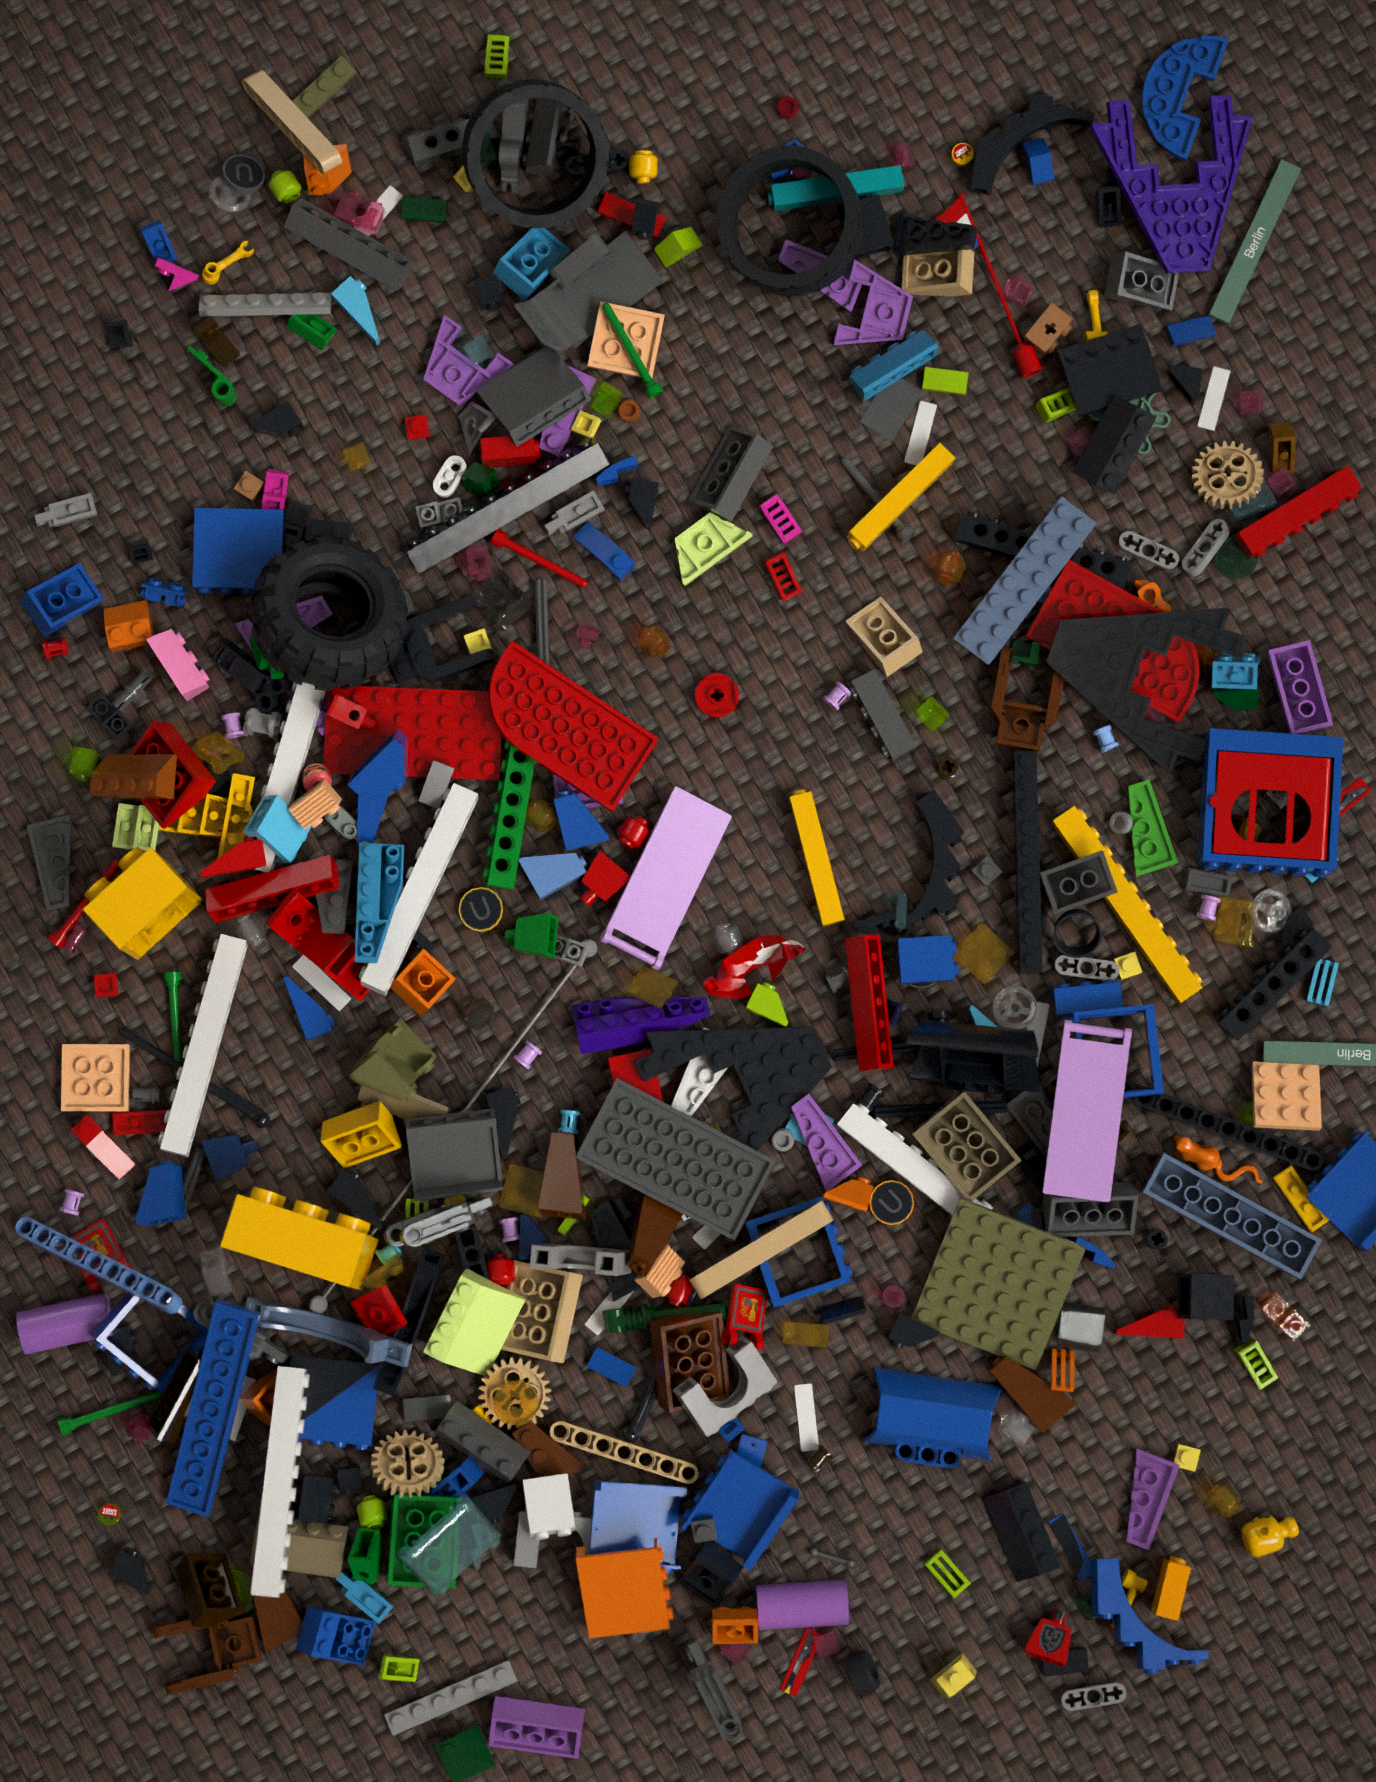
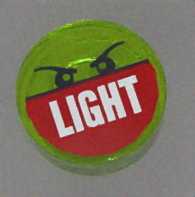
(109, 1514)

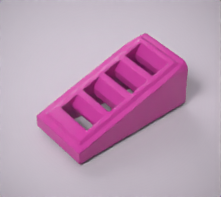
(774, 523)

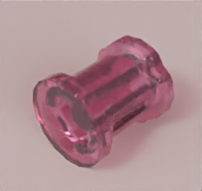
(903, 148)

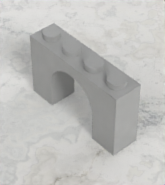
(602, 1260)
(754, 1381)
(528, 1548)

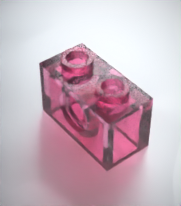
(369, 222)

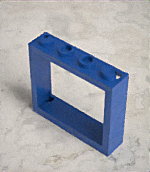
(1151, 1037)
(837, 1248)
(119, 1356)

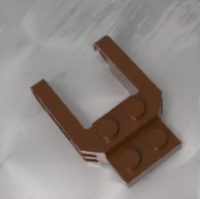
(1022, 724)
(233, 1646)

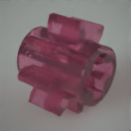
(137, 1428)

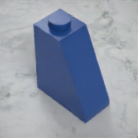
(577, 822)
(162, 1196)

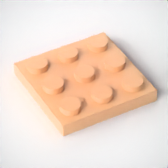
(643, 331)
(95, 1077)
(1286, 1096)

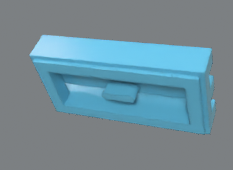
(1326, 963)

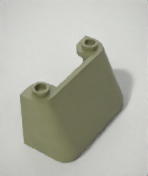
(394, 1062)

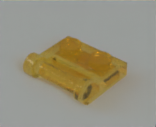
(214, 746)
(1229, 922)

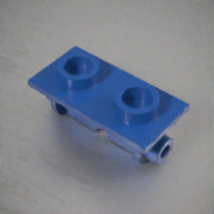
(155, 589)

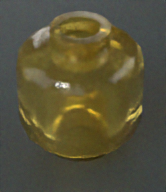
(541, 815)
(1224, 1500)

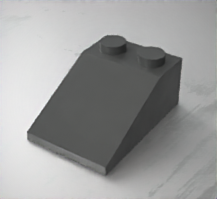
(1140, 282)
(1078, 882)

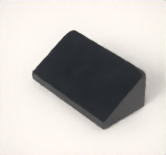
(842, 1310)

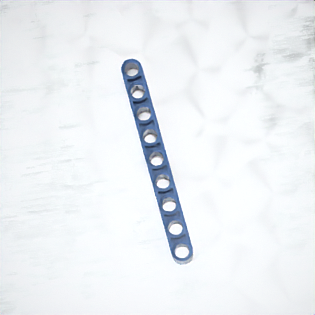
(106, 1268)

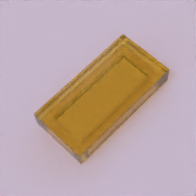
(805, 1334)

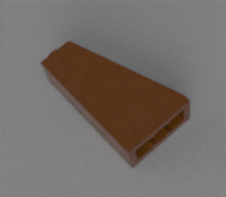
(562, 1180)
(650, 1233)
(1031, 1393)
(277, 1617)

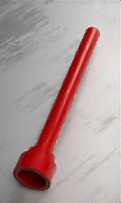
(502, 540)
(59, 936)

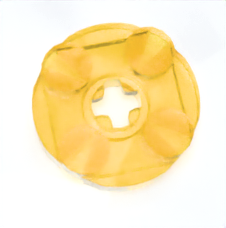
(515, 1415)

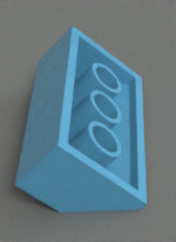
(893, 365)

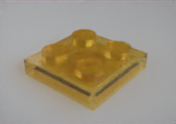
(983, 953)
(522, 1190)
(391, 1268)

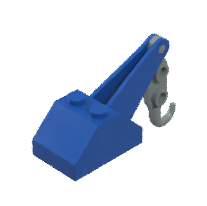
(373, 782)

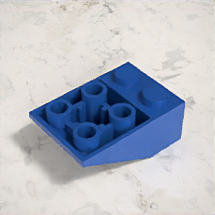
(335, 1635)

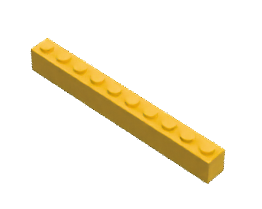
(1131, 910)

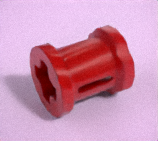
(55, 648)

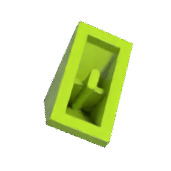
(677, 246)
(399, 1668)

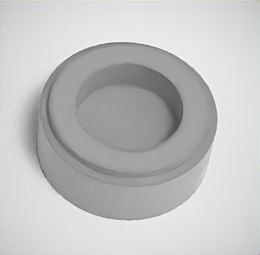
(1121, 822)
(783, 1139)

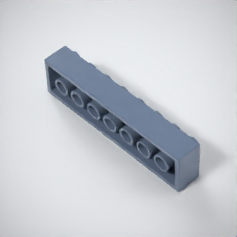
(1024, 580)
(1231, 1216)

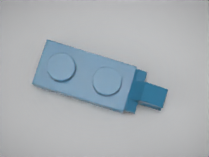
(365, 1597)

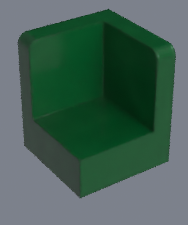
(480, 479)
(1025, 653)

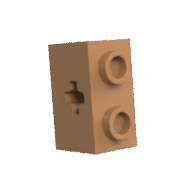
(1051, 318)

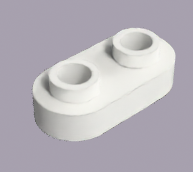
(448, 476)

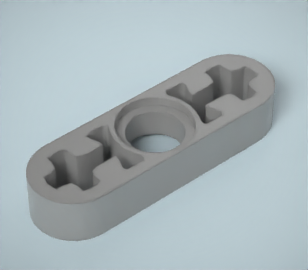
(1205, 538)
(1145, 541)
(1069, 971)
(1108, 1688)

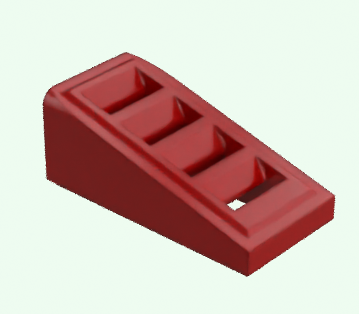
(775, 579)

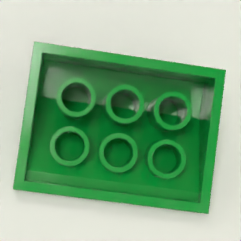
(408, 1522)

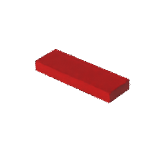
(623, 212)
(139, 1122)

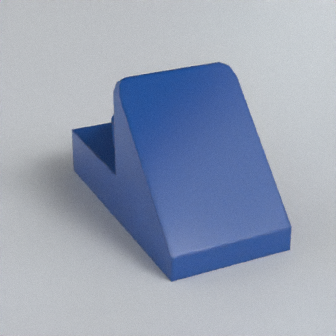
(158, 241)

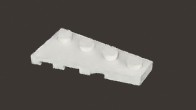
(695, 1085)

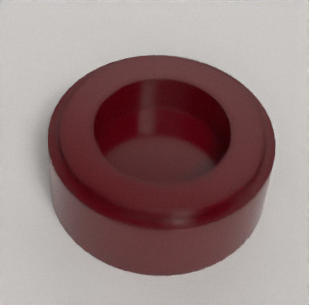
(787, 108)

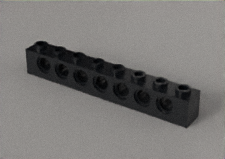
(966, 536)

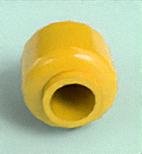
(643, 166)

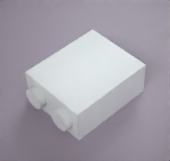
(549, 1506)

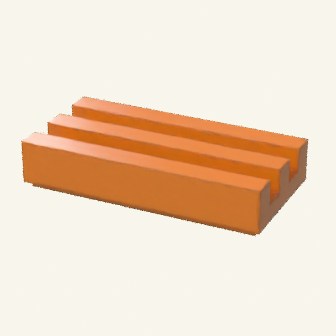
(1063, 1355)

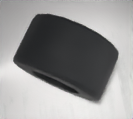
(862, 1672)

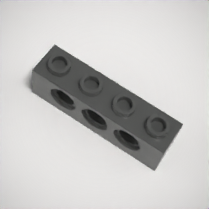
(444, 149)

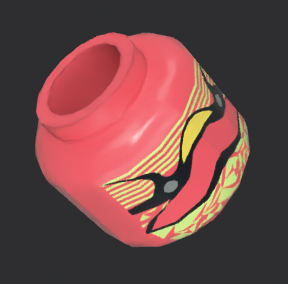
(314, 774)

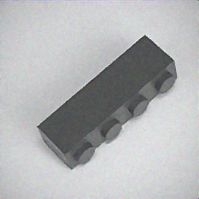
(883, 715)

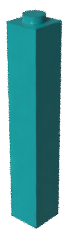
(823, 191)

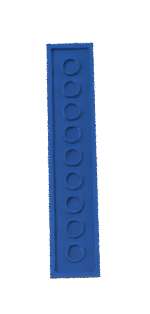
(213, 1407)

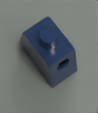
(228, 1155)

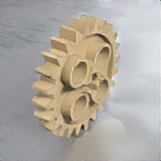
(1225, 457)
(499, 1377)
(428, 1462)

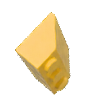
(360, 1134)

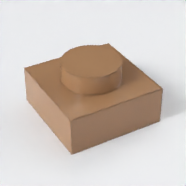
(249, 486)

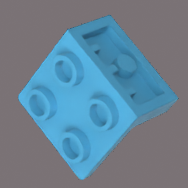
(1235, 672)

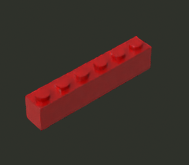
(1298, 512)
(271, 888)
(869, 1002)

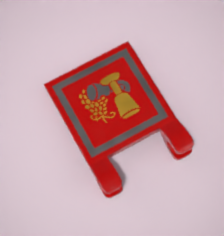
(101, 1240)
(746, 1314)

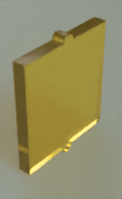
(652, 987)

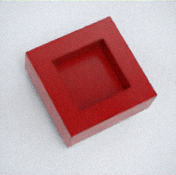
(417, 427)
(106, 985)

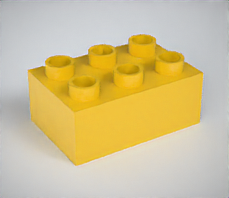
(141, 902)
(300, 1238)

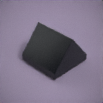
(140, 552)

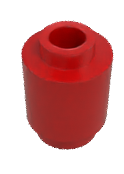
(680, 1291)

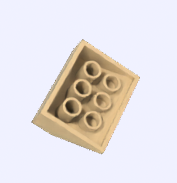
(547, 1313)

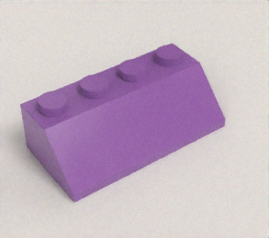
(536, 1727)

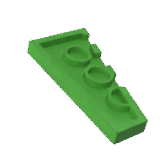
(1149, 834)

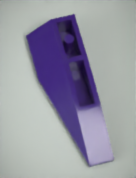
(627, 1019)

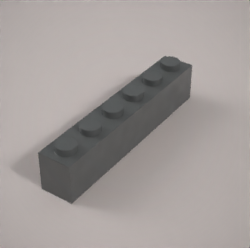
(348, 244)

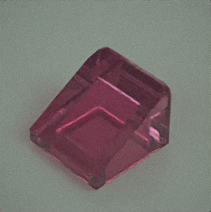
(1018, 291)
(826, 1644)

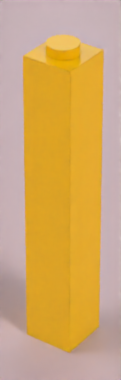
(900, 498)
(816, 858)

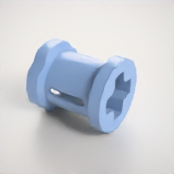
(1105, 738)

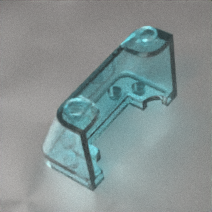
(450, 1546)

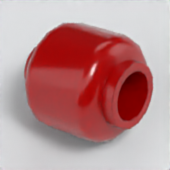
(633, 832)
(501, 1270)

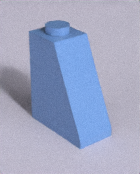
(553, 872)

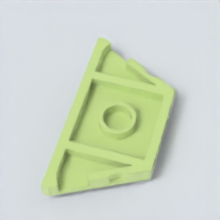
(706, 545)

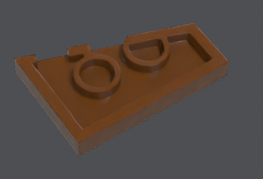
(545, 1454)

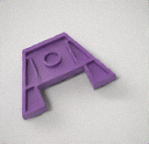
(884, 311)
(453, 372)

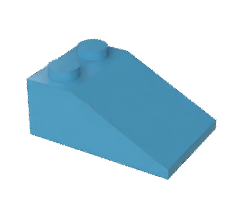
(530, 261)

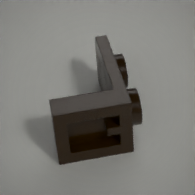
(216, 341)

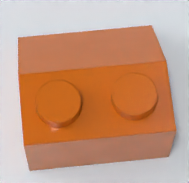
(326, 183)
(128, 625)
(422, 982)
(734, 1625)

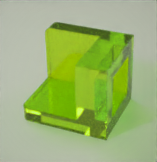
(606, 400)
(931, 714)

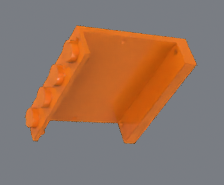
(624, 1591)

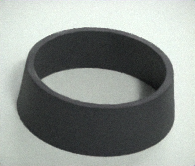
(1077, 952)

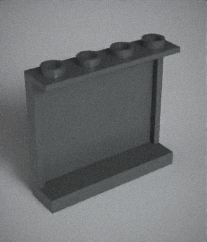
(534, 395)
(454, 1155)

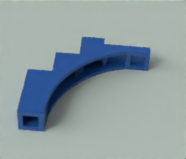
(1110, 1599)

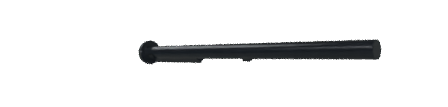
(224, 1094)
(648, 1398)

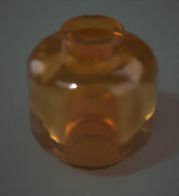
(949, 568)
(653, 641)

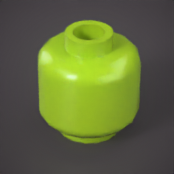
(284, 186)
(372, 1512)

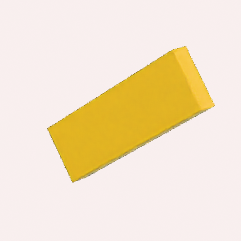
(1294, 1191)

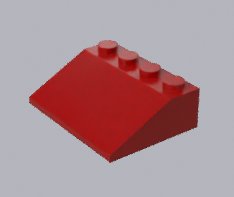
(191, 777)

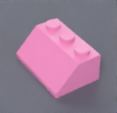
(179, 663)

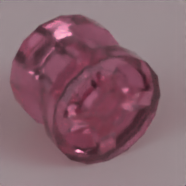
(890, 1294)

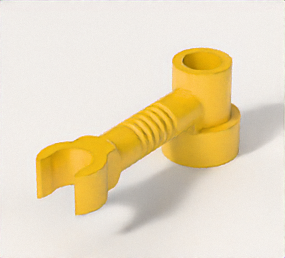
(213, 277)
(1092, 299)
(1134, 1584)

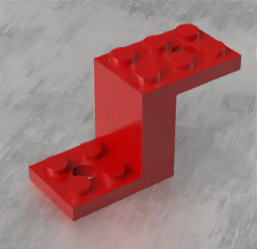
(328, 951)

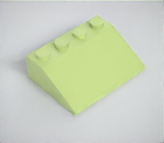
(474, 1324)

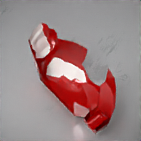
(759, 952)

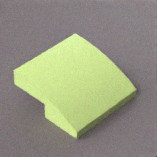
(135, 828)

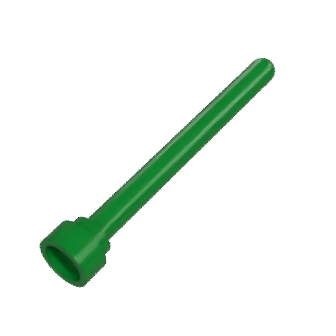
(652, 387)
(172, 980)
(67, 1425)

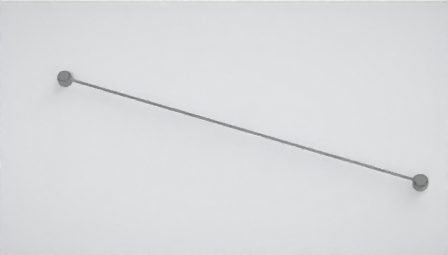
(319, 1303)

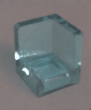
(478, 351)

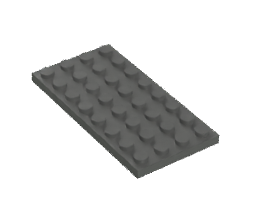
(675, 1159)

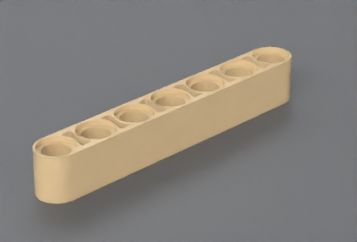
(292, 121)
(761, 1250)
(633, 1459)

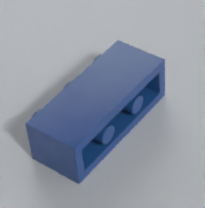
(1086, 997)

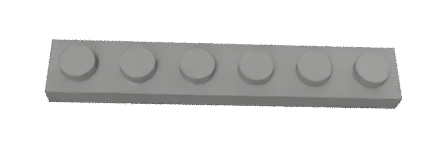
(265, 304)
(450, 1697)

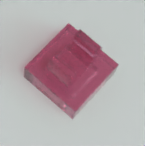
(588, 634)

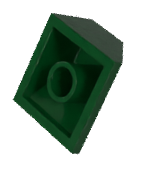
(1235, 698)
(465, 1754)

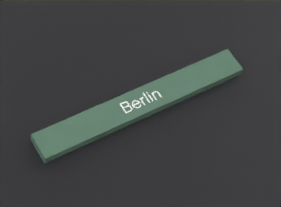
(1254, 242)
(1320, 1053)

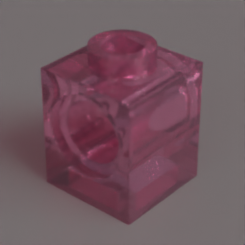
(475, 554)

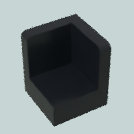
(119, 334)

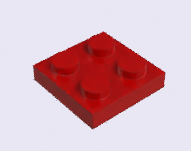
(379, 1311)

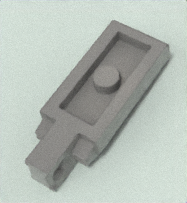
(67, 511)
(575, 513)

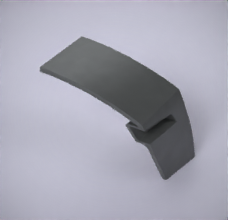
(591, 274)

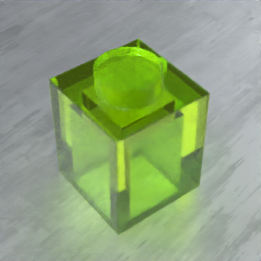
(83, 763)

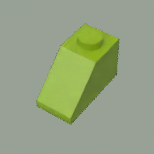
(767, 1004)

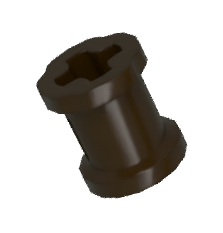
(951, 762)
(818, 1458)

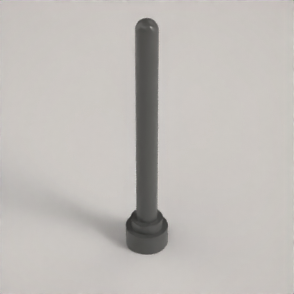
(903, 530)

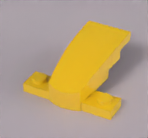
(219, 816)

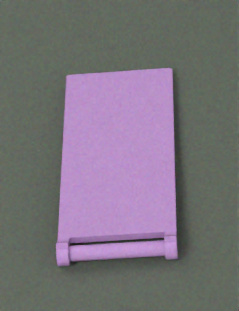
(667, 875)
(1086, 1114)

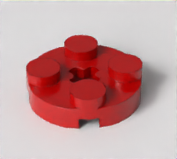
(725, 686)

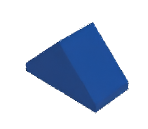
(1038, 161)

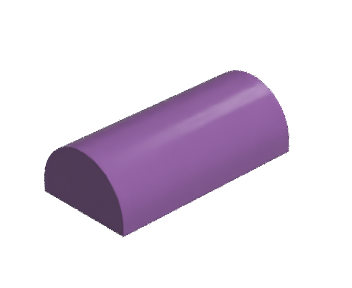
(1300, 688)
(61, 1323)
(802, 1604)

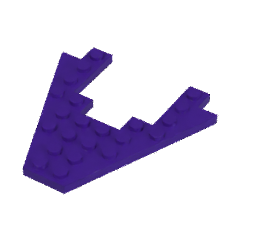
(1184, 218)

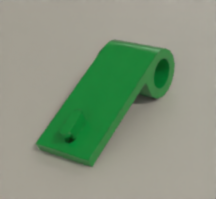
(222, 388)

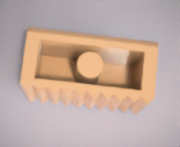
(315, 804)
(663, 1272)

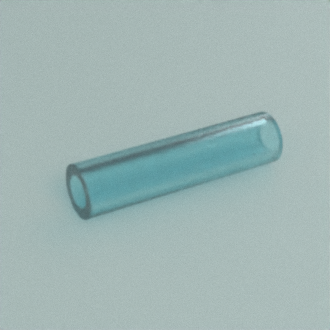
(901, 910)

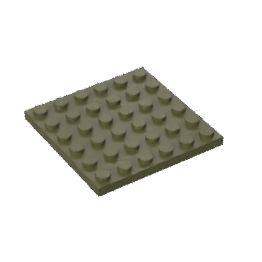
(998, 1283)

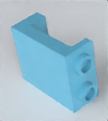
(277, 828)

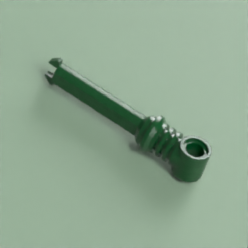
(619, 1319)

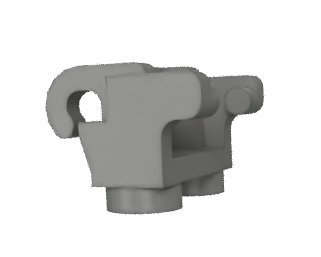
(263, 723)

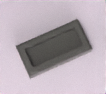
(1208, 883)

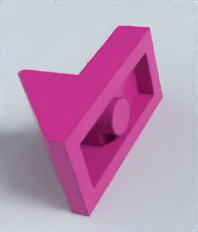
(181, 277)

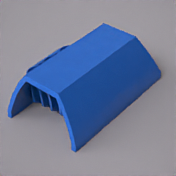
(933, 1415)

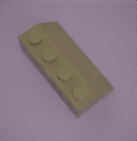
(414, 1108)
(313, 1548)

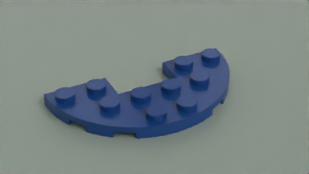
(1167, 88)

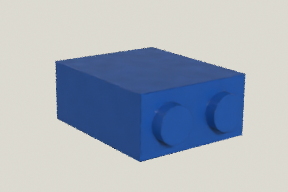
(926, 959)

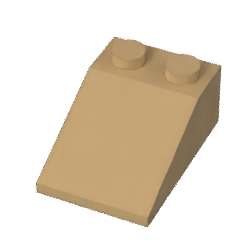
(939, 273)
(884, 636)

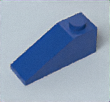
(605, 551)
(311, 1015)
(459, 1479)

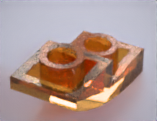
(1283, 1316)

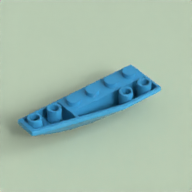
(377, 895)

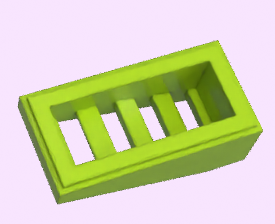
(495, 73)
(1048, 409)
(1244, 1348)

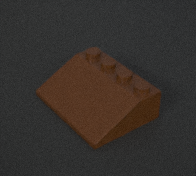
(689, 1348)

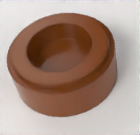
(629, 411)

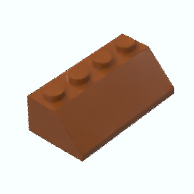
(134, 777)

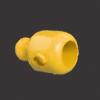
(1267, 1535)

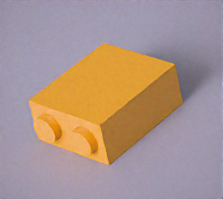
(1171, 1588)

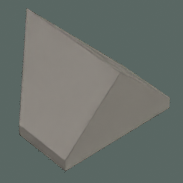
(476, 424)

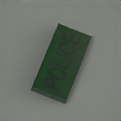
(424, 209)

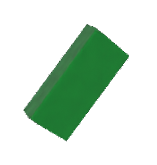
(312, 329)

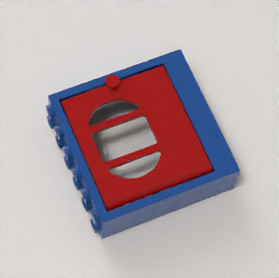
(1310, 777)

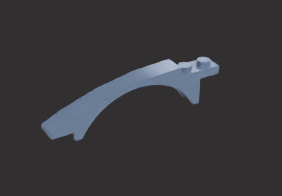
(364, 1340)

